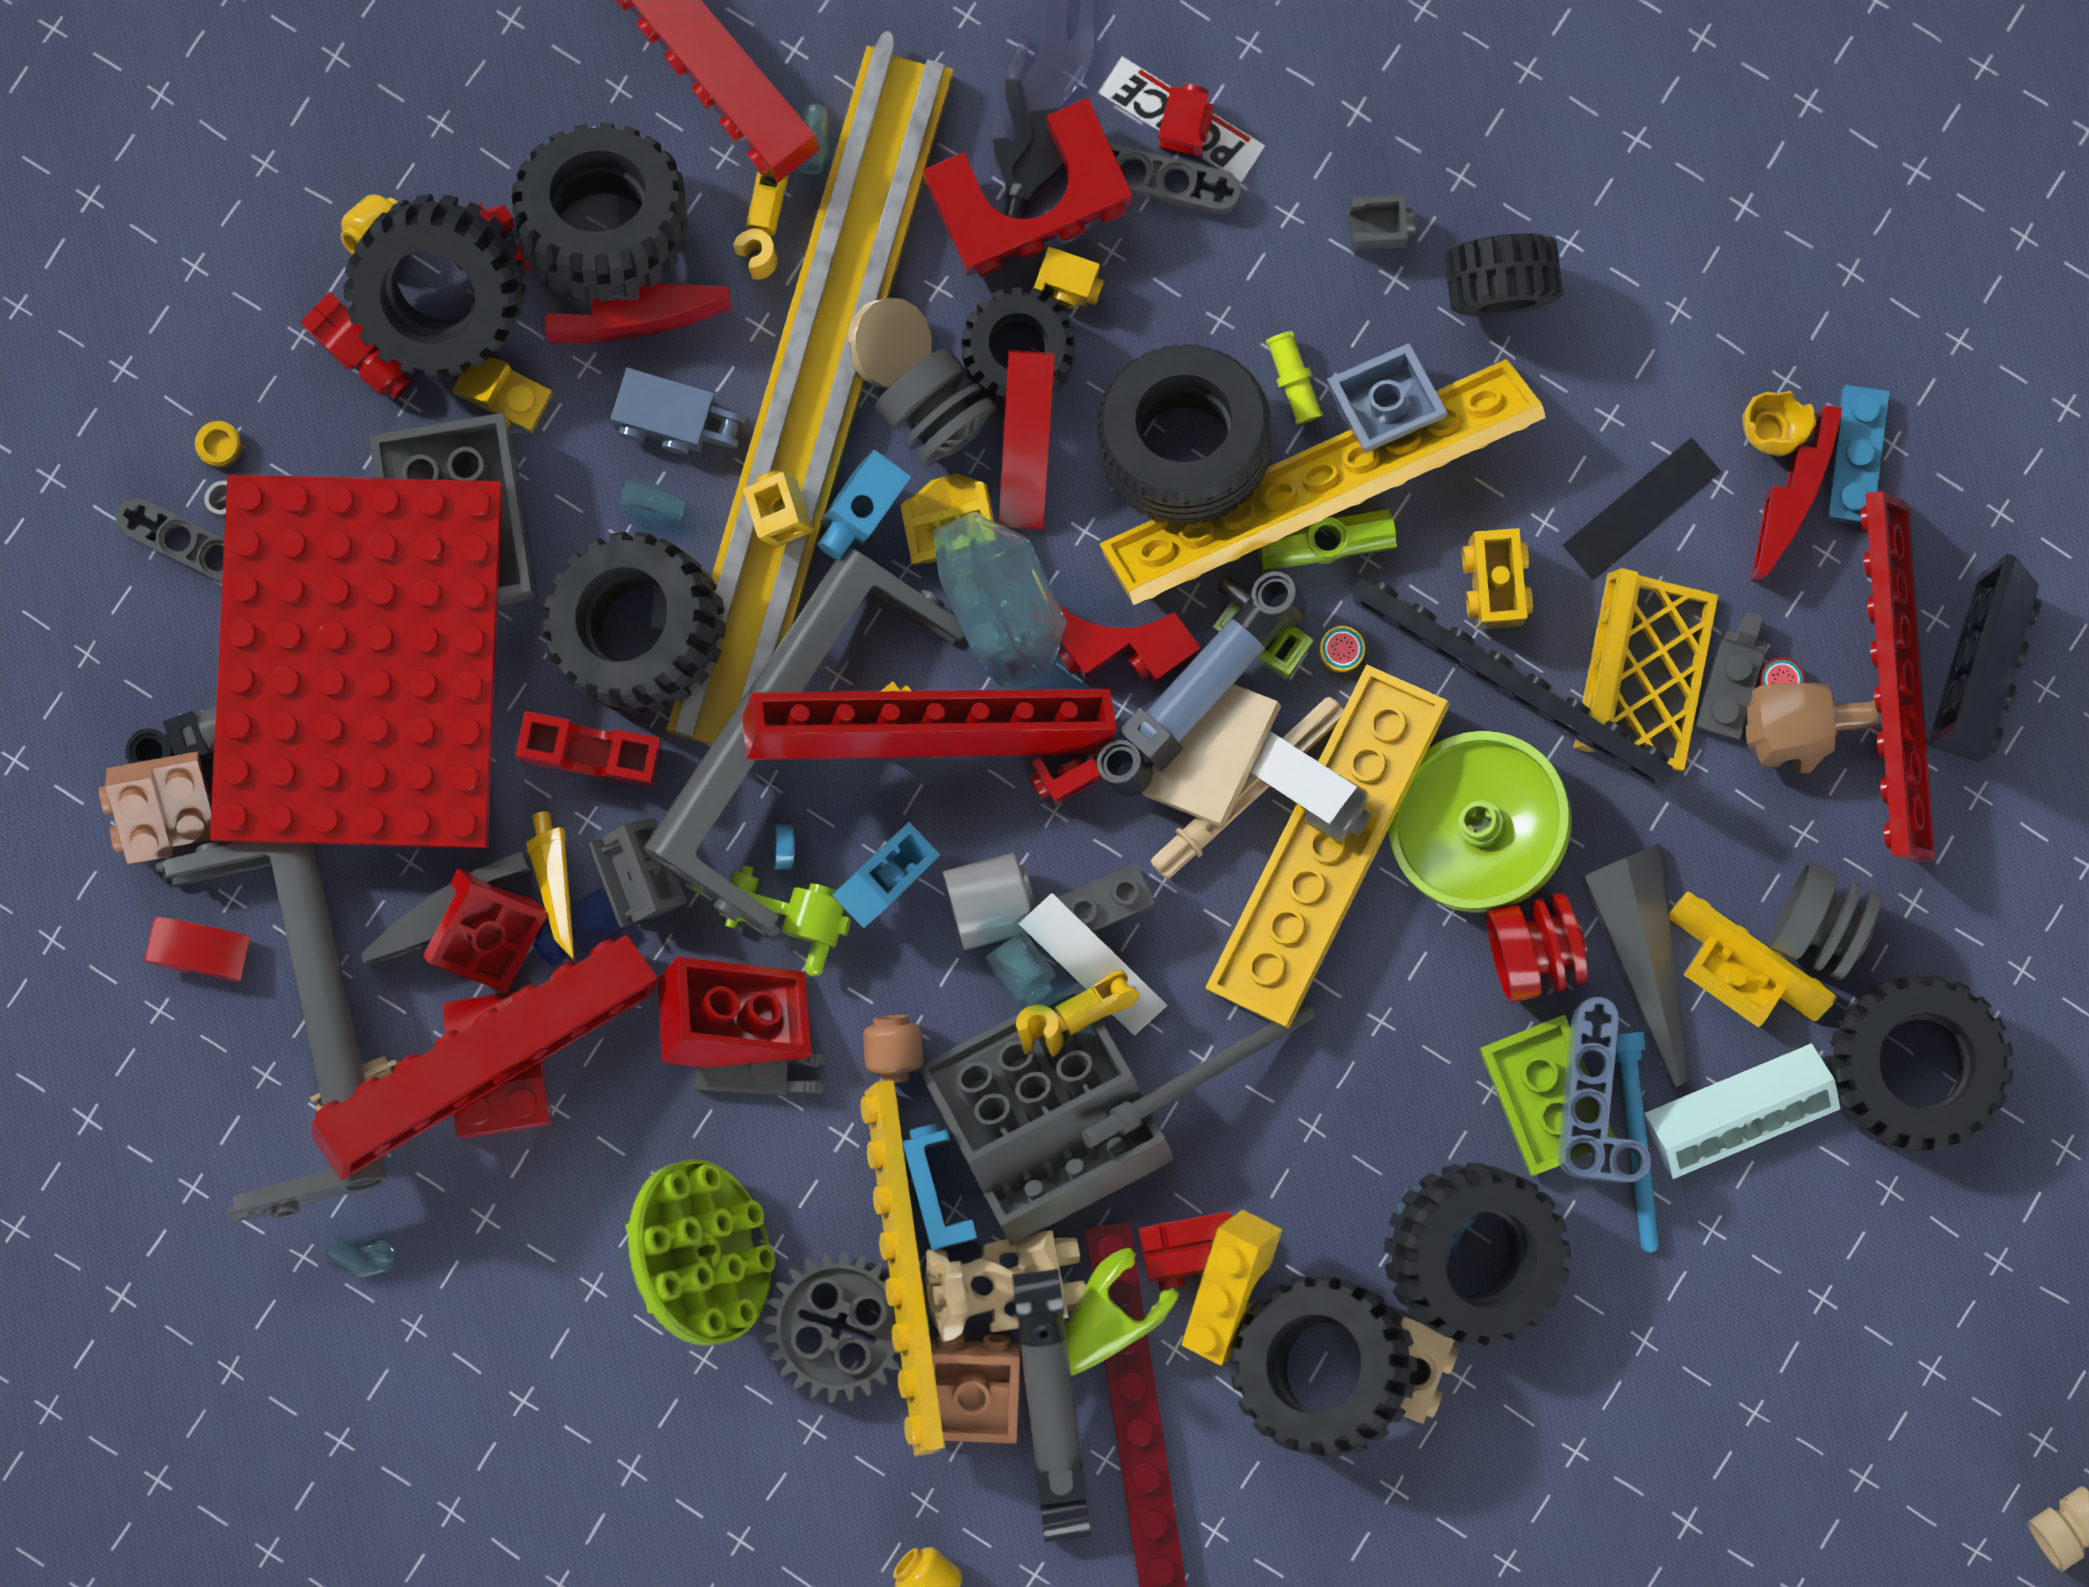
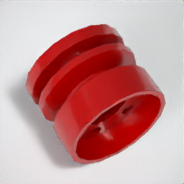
(1537, 947)

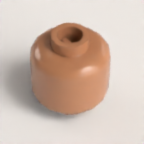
(893, 1047)

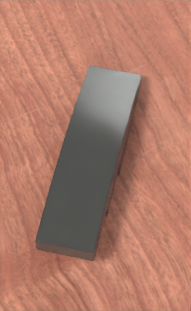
(419, 924)

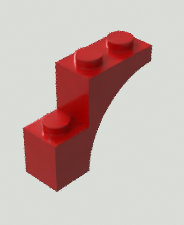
(1155, 647)

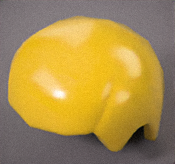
(1778, 423)

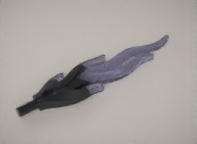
(1052, 78)

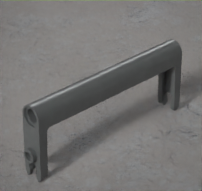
(787, 670)
(321, 997)

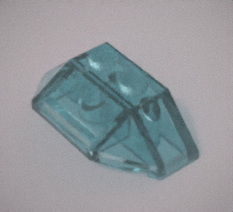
(1000, 599)

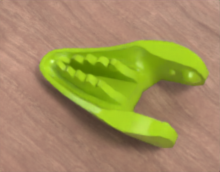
(1099, 1326)

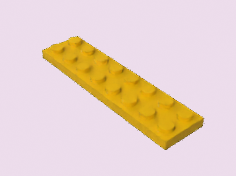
(1310, 874)

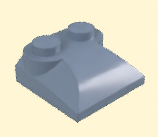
(1386, 398)

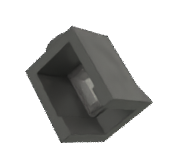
(1379, 222)

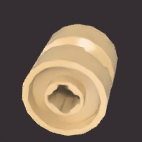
(2064, 1532)

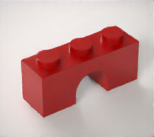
(589, 751)

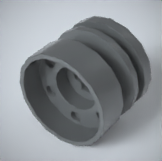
(930, 400)
(1825, 921)

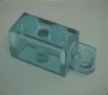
(1022, 970)

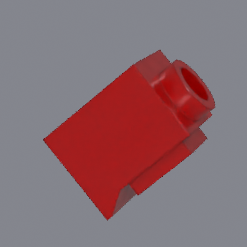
(1186, 120)

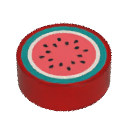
(1781, 672)

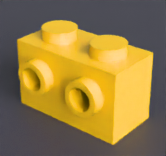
(1497, 576)

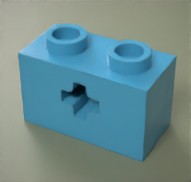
(886, 875)

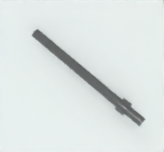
(1128, 1115)

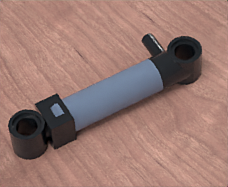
(1157, 732)

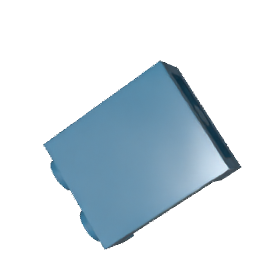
(939, 1235)

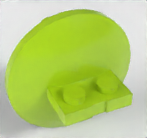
(698, 1253)

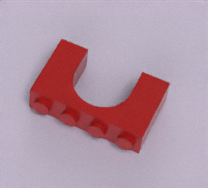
(989, 237)

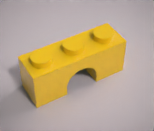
(1236, 1262)

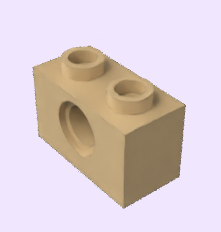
(1439, 1357)

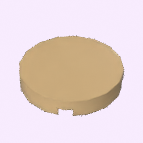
(888, 340)

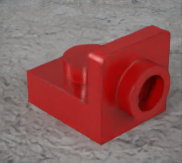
(1073, 779)

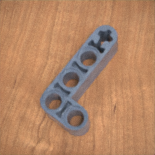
(1599, 1091)

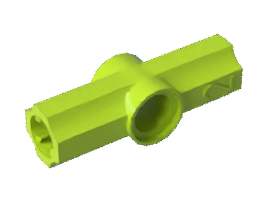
(1354, 533)

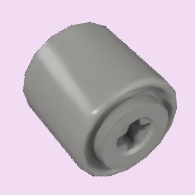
(989, 900)

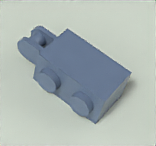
(671, 414)

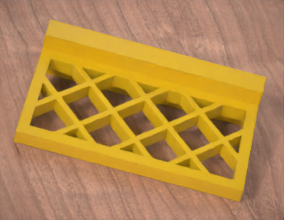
(1611, 651)

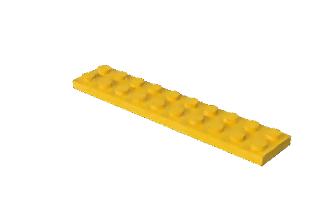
(1321, 484)

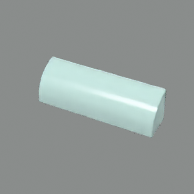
(1743, 1110)

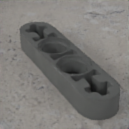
(1159, 166)
(192, 557)

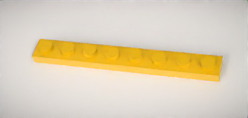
(904, 1286)

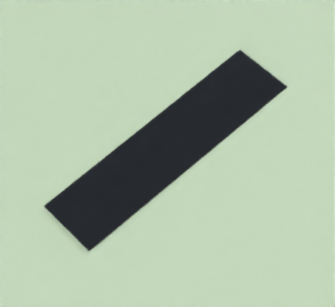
(1641, 508)

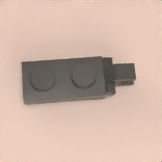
(1732, 680)

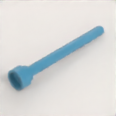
(1627, 1054)

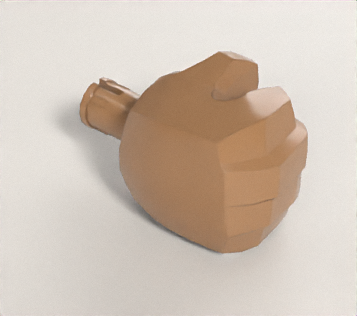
(1801, 723)

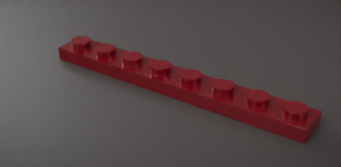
(1139, 1427)

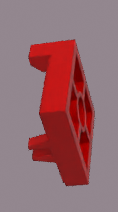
(485, 932)

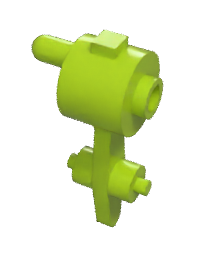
(809, 916)

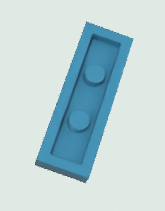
(1857, 452)

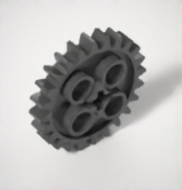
(823, 1366)

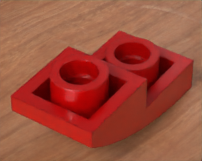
(196, 948)

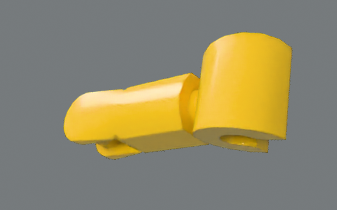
(761, 225)
(1075, 1013)

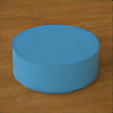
(783, 846)

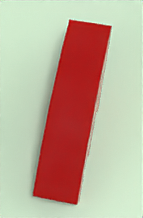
(655, 311)
(1026, 439)
(1788, 505)

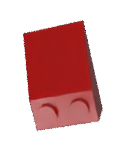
(731, 1014)
(512, 1106)

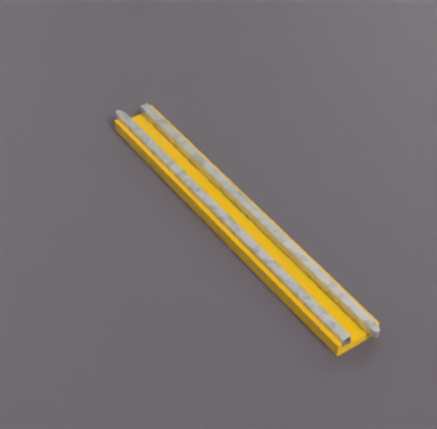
(812, 380)

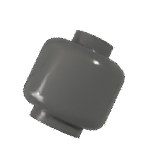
(1350, 818)

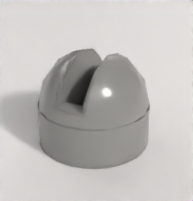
(216, 499)

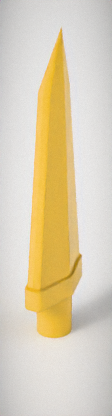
(550, 867)

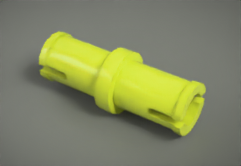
(1294, 377)

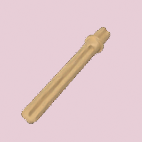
(1200, 832)

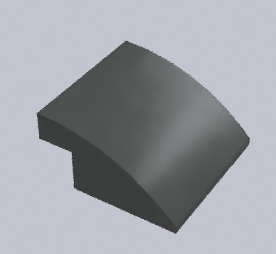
(1026, 1115)

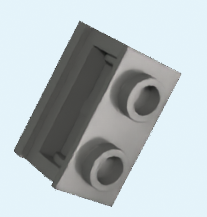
(633, 879)
(1110, 899)

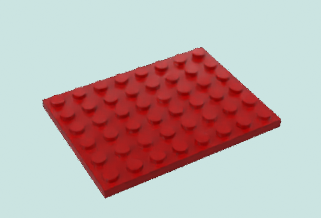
(357, 661)

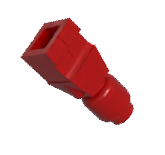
(332, 329)

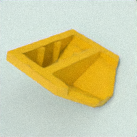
(937, 505)

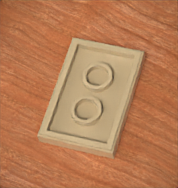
(1216, 757)

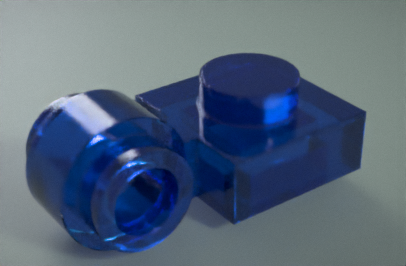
(591, 924)

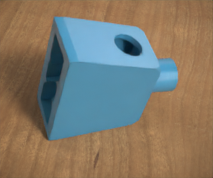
(861, 504)

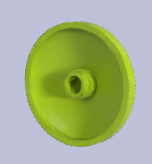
(1482, 822)

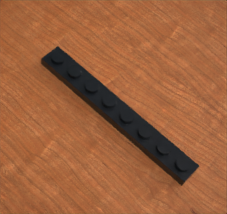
(1529, 692)

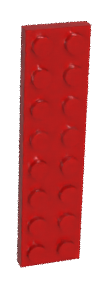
(1900, 677)

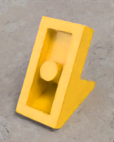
(504, 391)

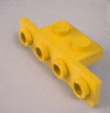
(1743, 969)

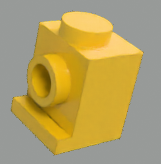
(1069, 279)
(764, 502)

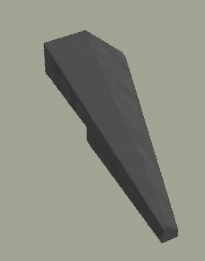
(1636, 921)

